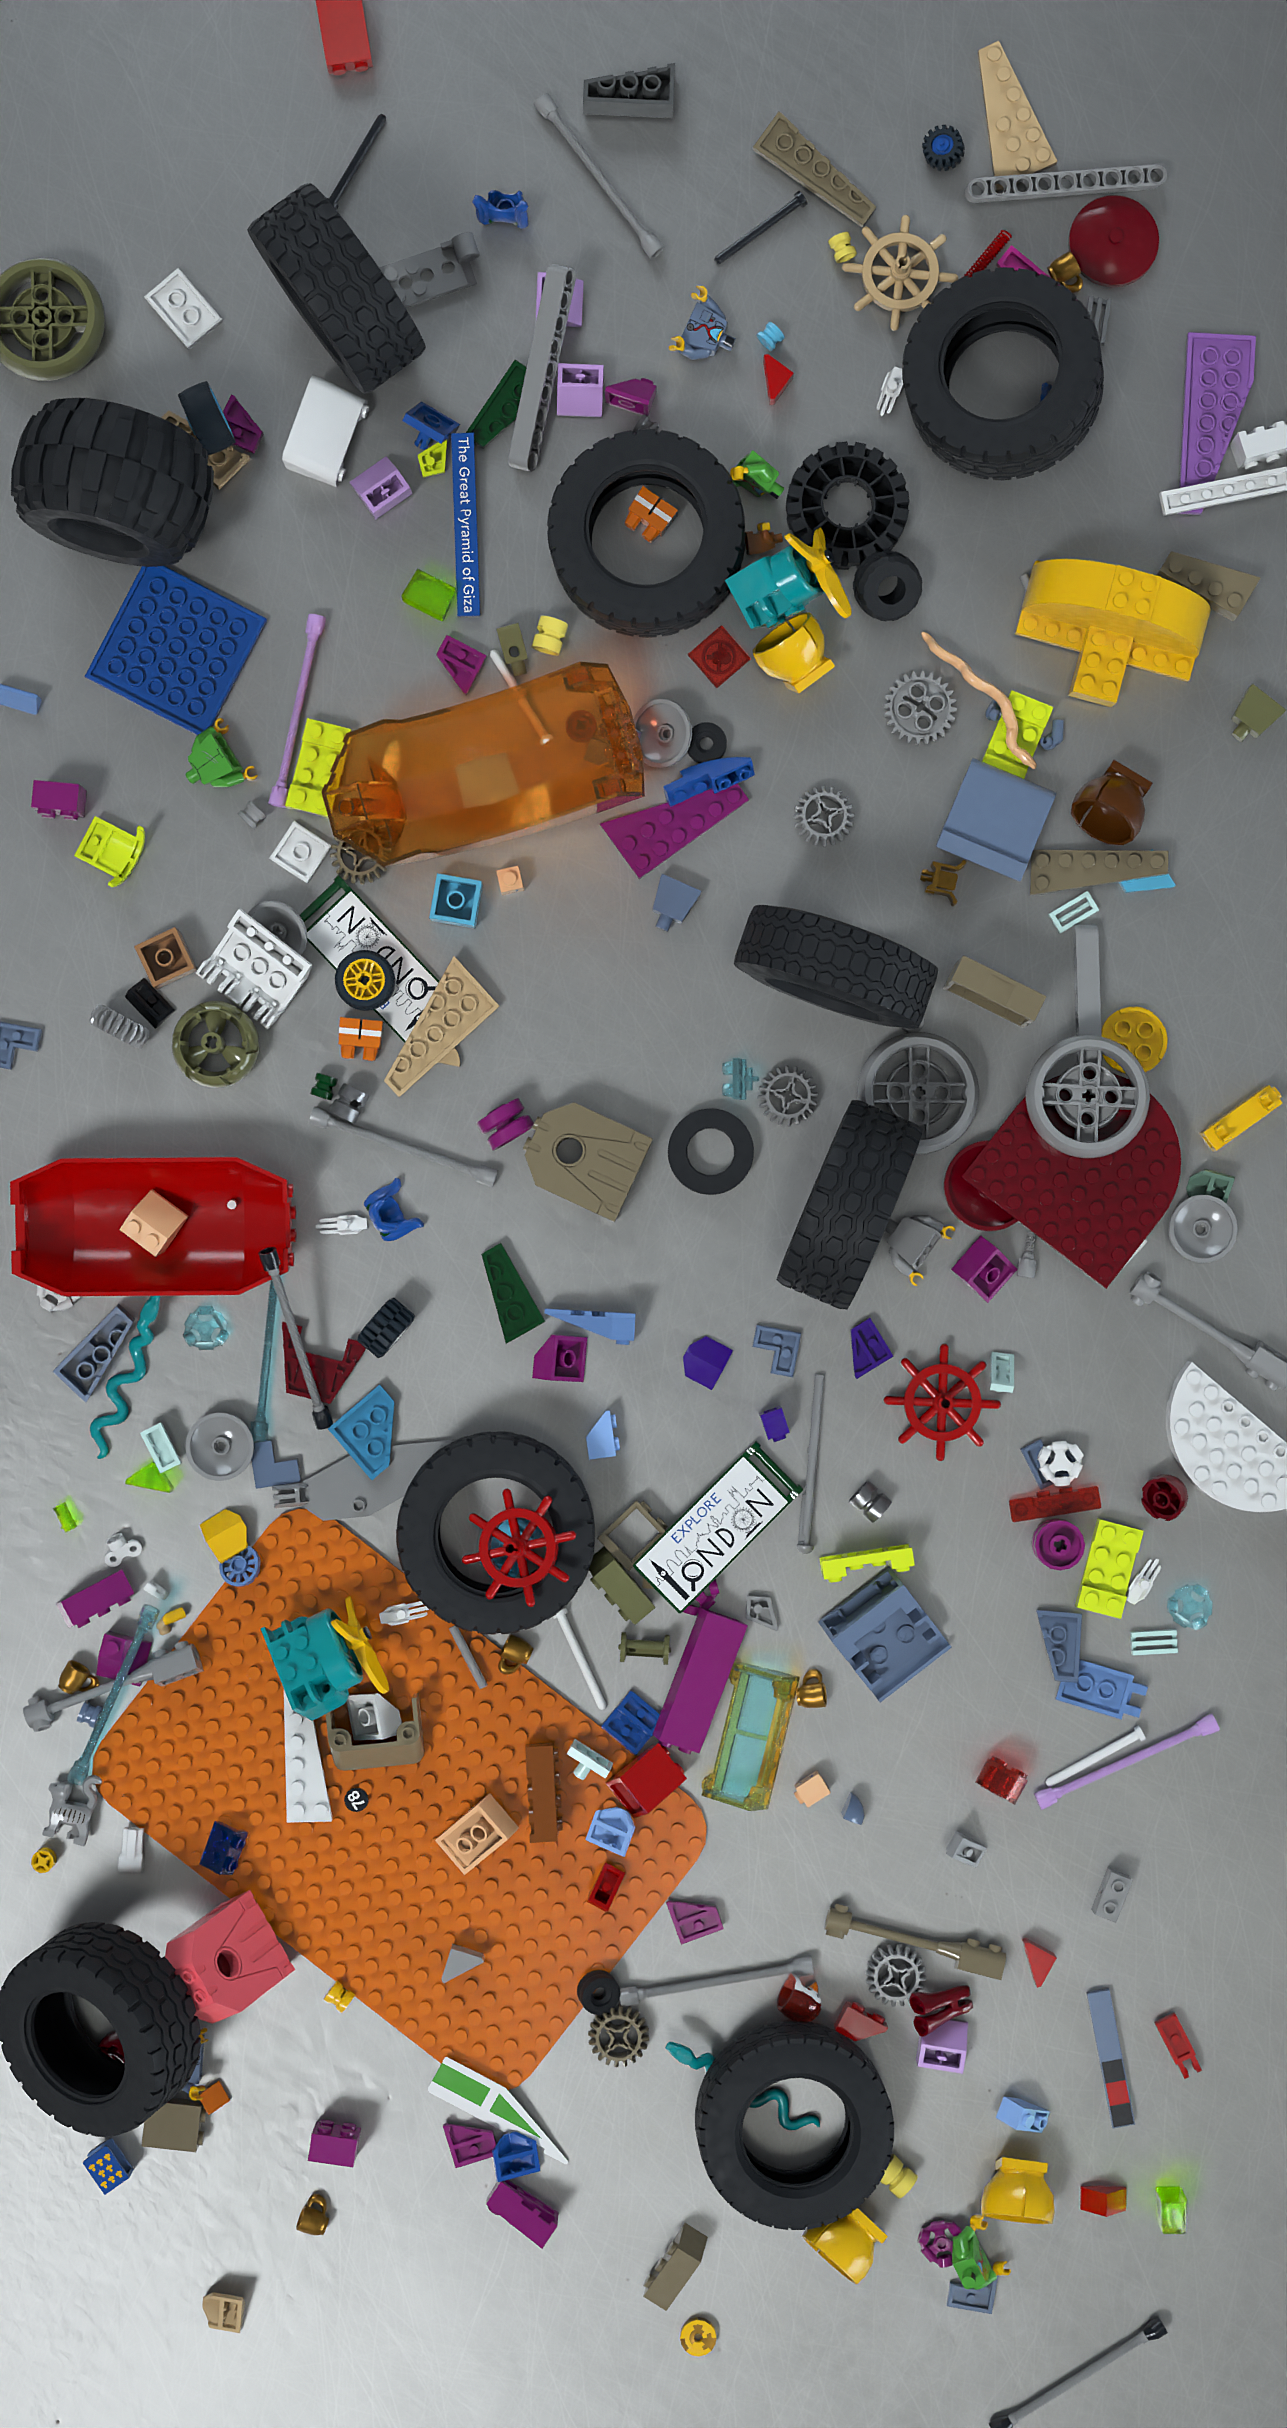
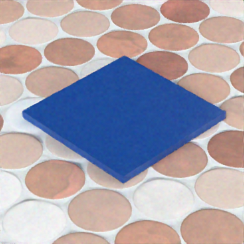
(176, 648)

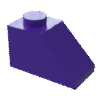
(774, 1424)

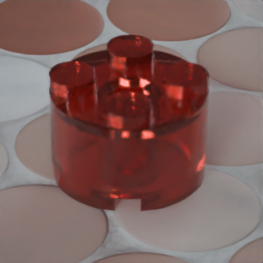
(1001, 1780)

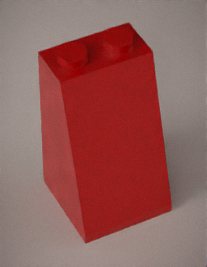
(344, 35)

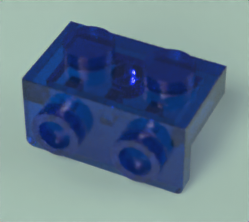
(223, 1849)

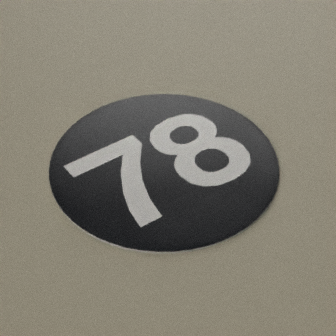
(356, 1799)

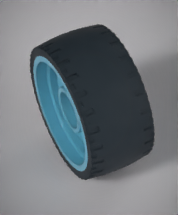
(206, 418)

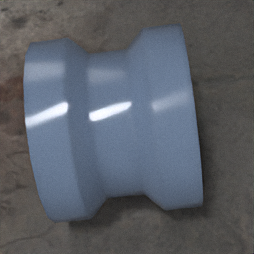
(89, 1714)

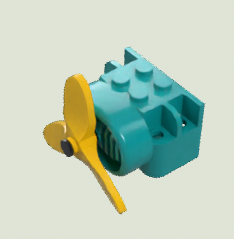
(788, 582)
(322, 1660)

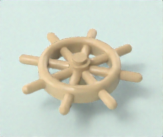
(899, 271)

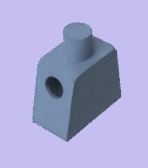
(673, 901)

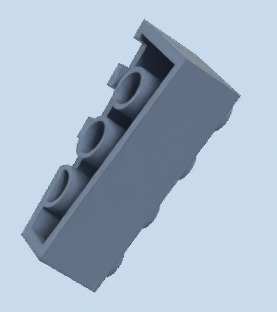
(90, 1358)

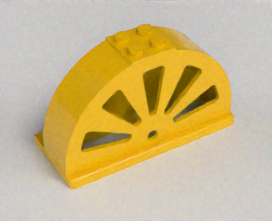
(1113, 622)

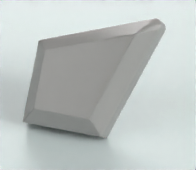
(760, 1611)

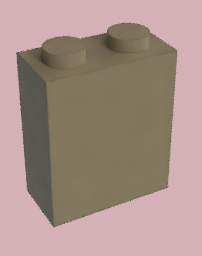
(176, 2126)

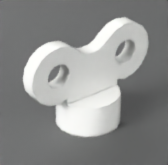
(121, 1548)

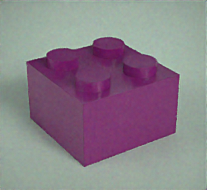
(58, 799)
(334, 2143)

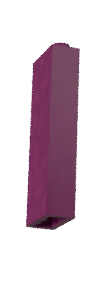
(699, 1681)

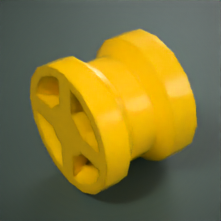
(40, 1863)

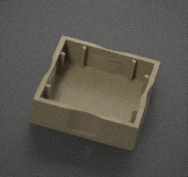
(994, 992)

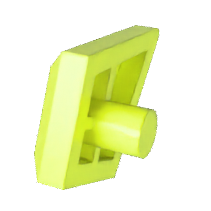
(433, 459)

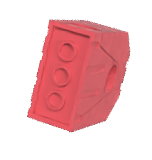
(228, 1958)

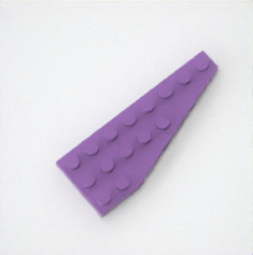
(1215, 391)

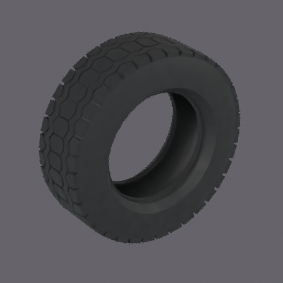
(836, 966)
(812, 2193)

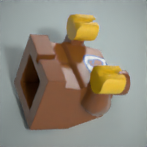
(762, 540)

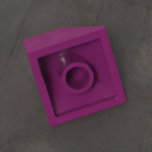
(632, 395)
(561, 1359)
(113, 1652)

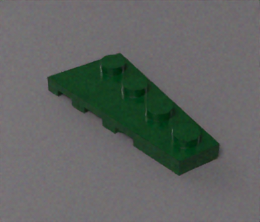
(501, 406)
(511, 1297)

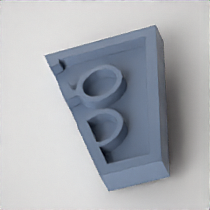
(1062, 1641)

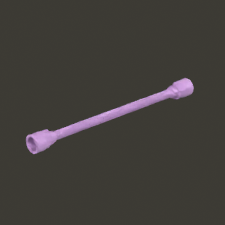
(314, 629)
(1203, 1727)

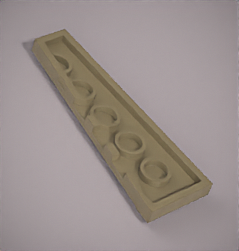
(800, 160)
(1082, 868)

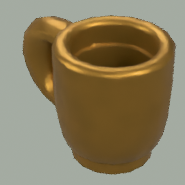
(1064, 269)
(514, 1650)
(74, 1676)
(812, 1694)
(312, 2220)

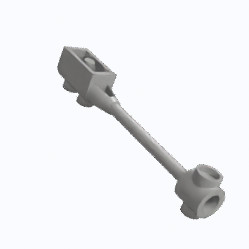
(1260, 1359)
(162, 1669)

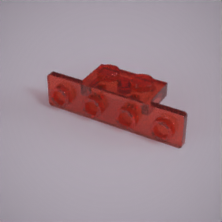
(1053, 1504)

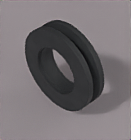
(710, 1119)

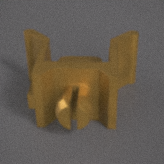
(942, 879)

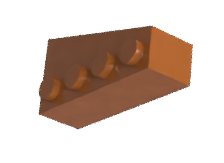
(542, 1792)

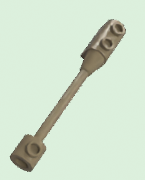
(968, 1954)

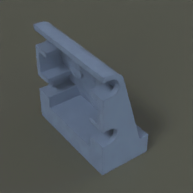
(996, 819)
(884, 1634)

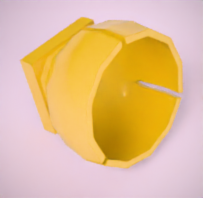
(794, 655)
(1019, 2193)
(847, 2244)

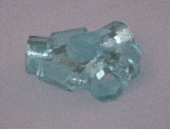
(205, 1329)
(1190, 1606)

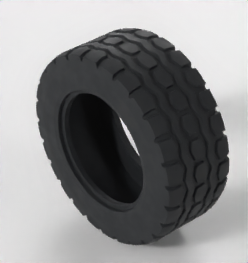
(337, 287)
(989, 305)
(634, 461)
(850, 1204)
(433, 1575)
(138, 1999)

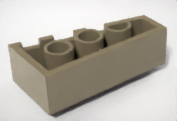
(1220, 586)

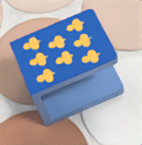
(108, 2166)

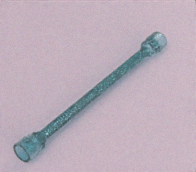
(259, 1427)
(146, 1620)

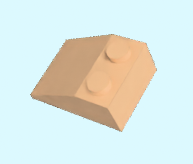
(477, 1834)

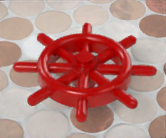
(942, 1402)
(518, 1547)

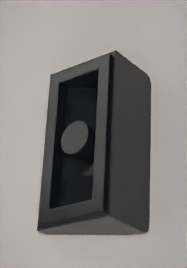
(149, 1003)

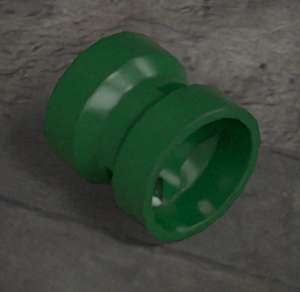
(324, 1086)

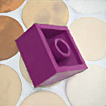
(984, 1269)

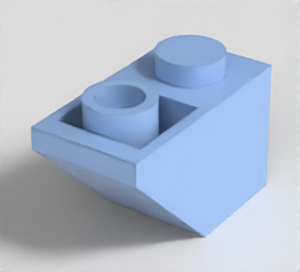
(601, 1439)
(1022, 2115)

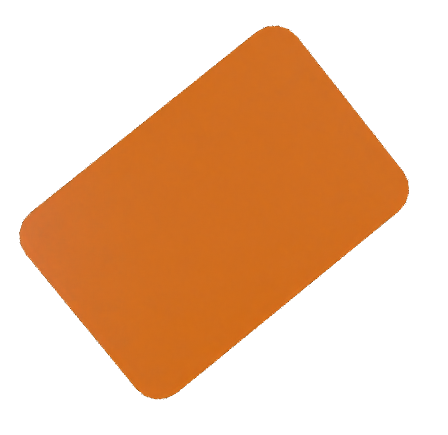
(372, 1887)

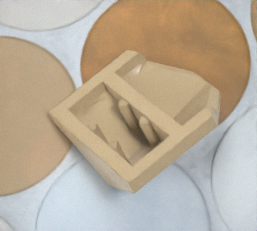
(224, 2311)

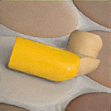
(168, 1618)

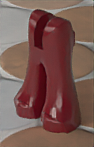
(925, 2003)

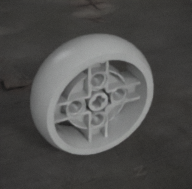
(918, 1052)
(1127, 1098)

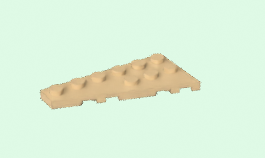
(1012, 127)
(448, 1017)

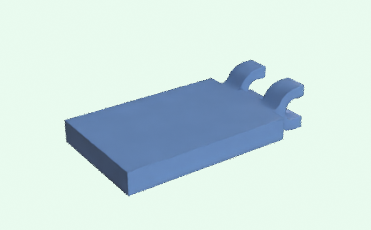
(1102, 1690)

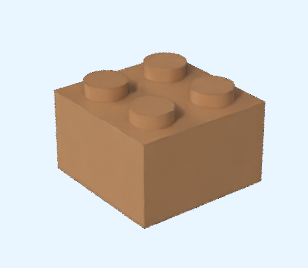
(166, 958)

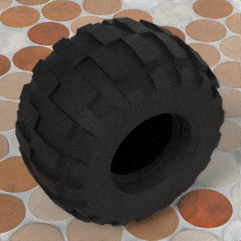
(112, 482)

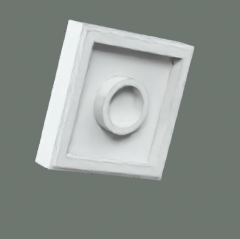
(300, 852)

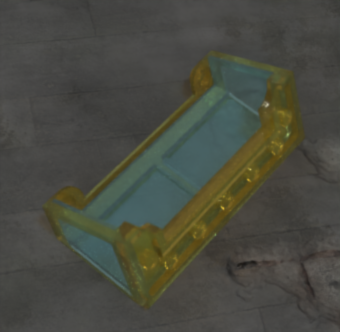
(752, 1737)

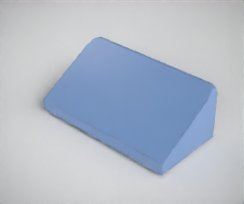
(19, 699)

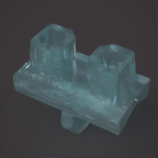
(742, 1079)

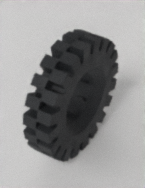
(862, 468)

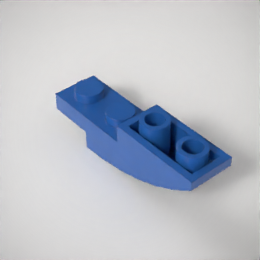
(713, 774)

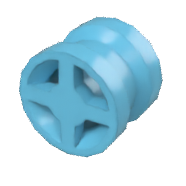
(770, 336)

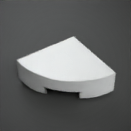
(156, 1590)

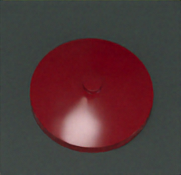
(1114, 241)
(967, 1202)

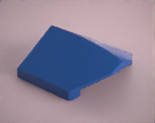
(515, 2156)

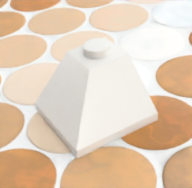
(372, 1717)

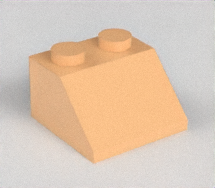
(154, 1223)

